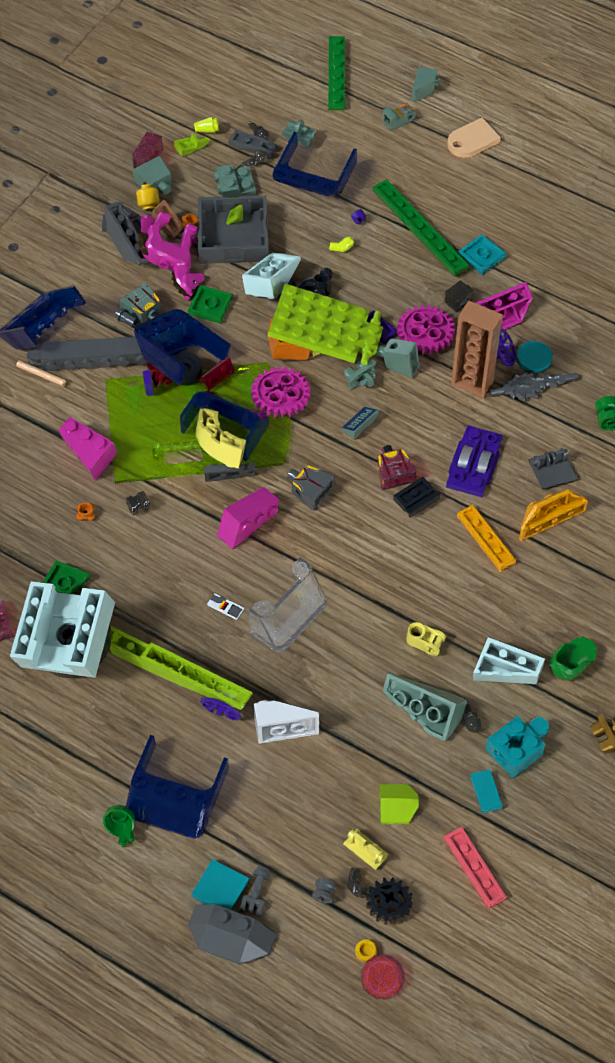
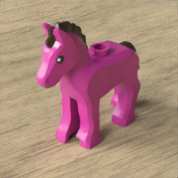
(168, 254)

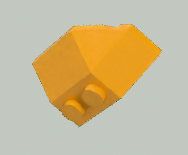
(551, 511)

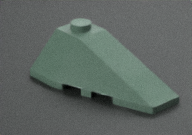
(431, 707)

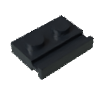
(416, 497)

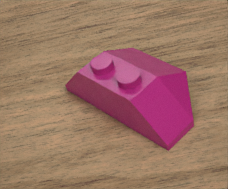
(511, 303)

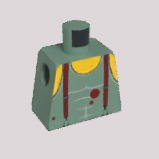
(142, 303)

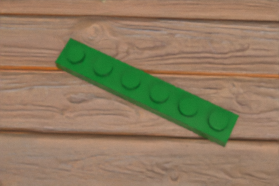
(336, 73)

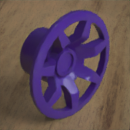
(503, 349)
(230, 712)

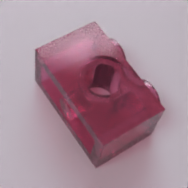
(147, 149)

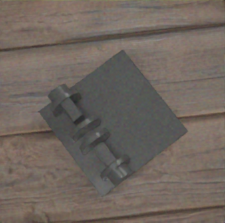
(552, 468)

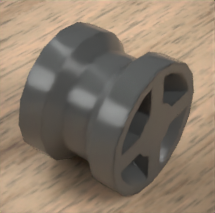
(324, 890)

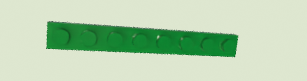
(420, 228)

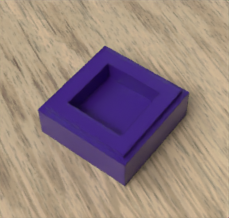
(147, 382)

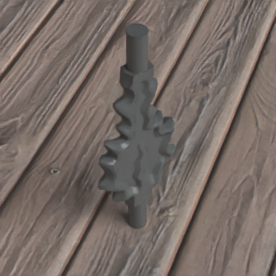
(527, 386)

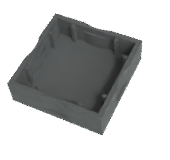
(233, 242)

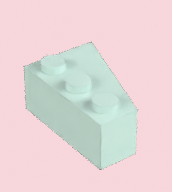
(507, 664)

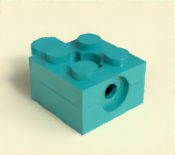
(518, 744)

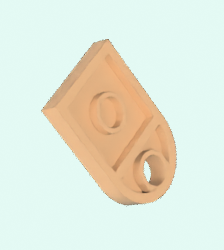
(472, 138)

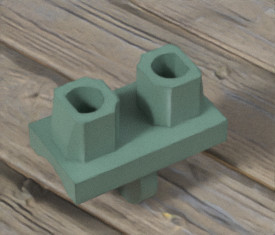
(305, 134)
(363, 376)

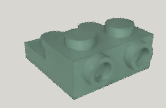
(234, 182)

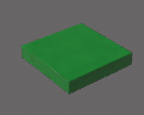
(210, 304)

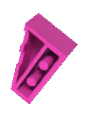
(88, 446)

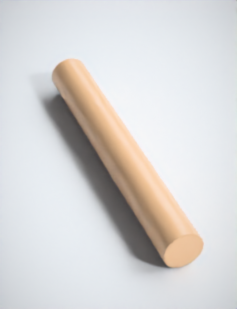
(39, 372)

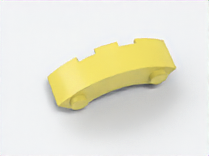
(218, 443)

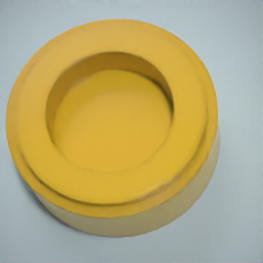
(365, 950)

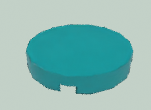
(534, 356)

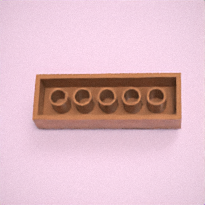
(476, 349)

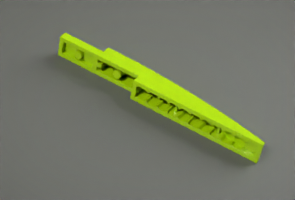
(177, 669)

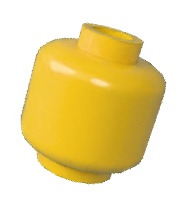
(147, 197)

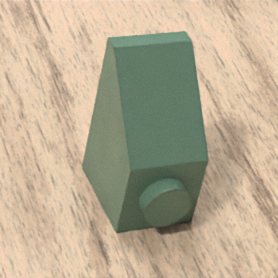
(424, 83)

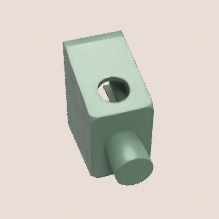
(154, 173)
(400, 356)

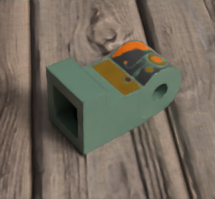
(398, 116)

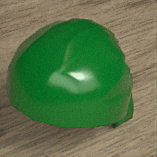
(120, 822)

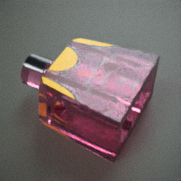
(395, 468)

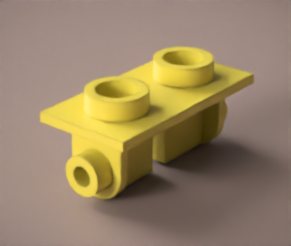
(365, 848)

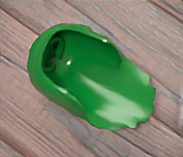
(573, 658)

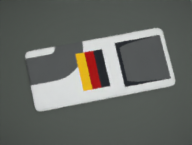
(225, 606)

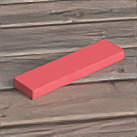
(475, 867)

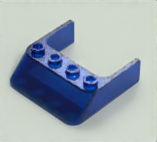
(285, 174)
(38, 315)
(172, 334)
(169, 803)

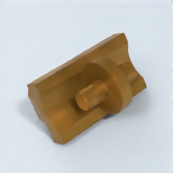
(601, 727)

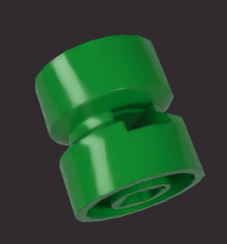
(606, 412)

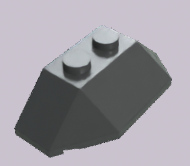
(123, 227)
(230, 934)

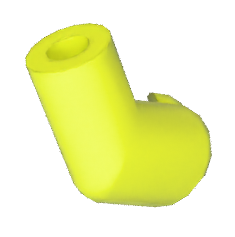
(343, 246)

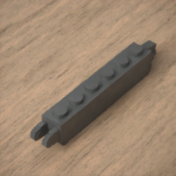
(87, 354)

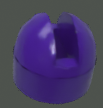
(358, 216)

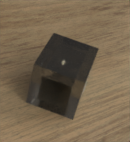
(458, 296)

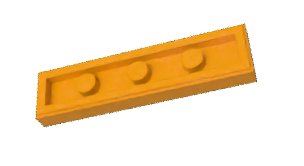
(486, 538)

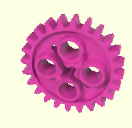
(427, 328)
(280, 392)

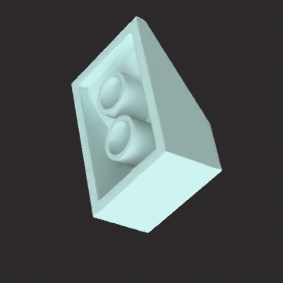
(270, 275)

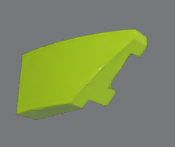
(189, 145)

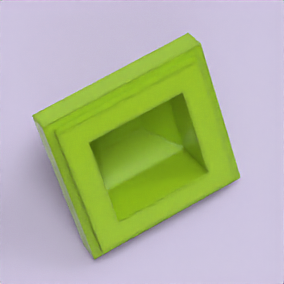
(235, 215)

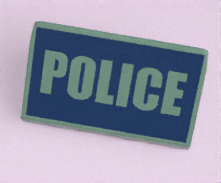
(360, 422)

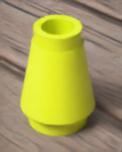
(207, 125)

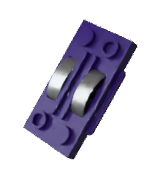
(474, 461)

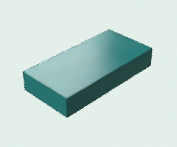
(486, 791)

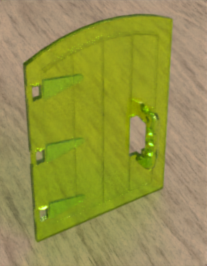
(150, 426)

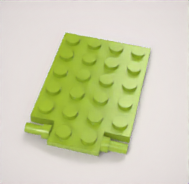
(325, 325)

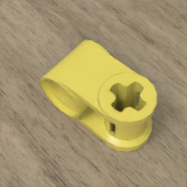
(426, 639)

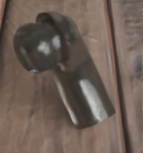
(355, 885)

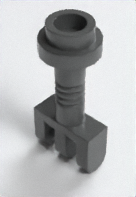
(261, 874)

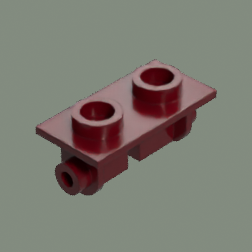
(217, 374)
(158, 377)

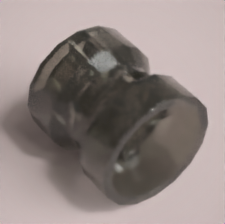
(137, 502)

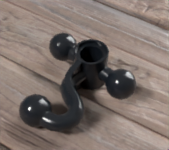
(319, 284)

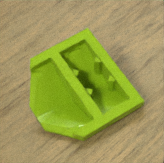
(397, 803)

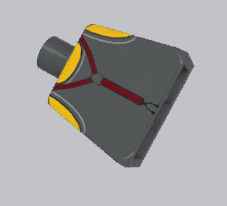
(311, 485)

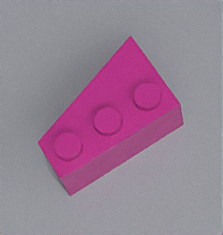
(247, 516)

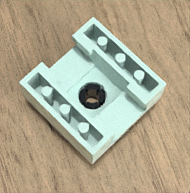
(50, 621)

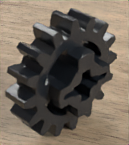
(384, 892)

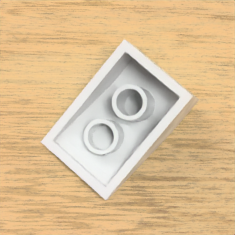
(283, 721)

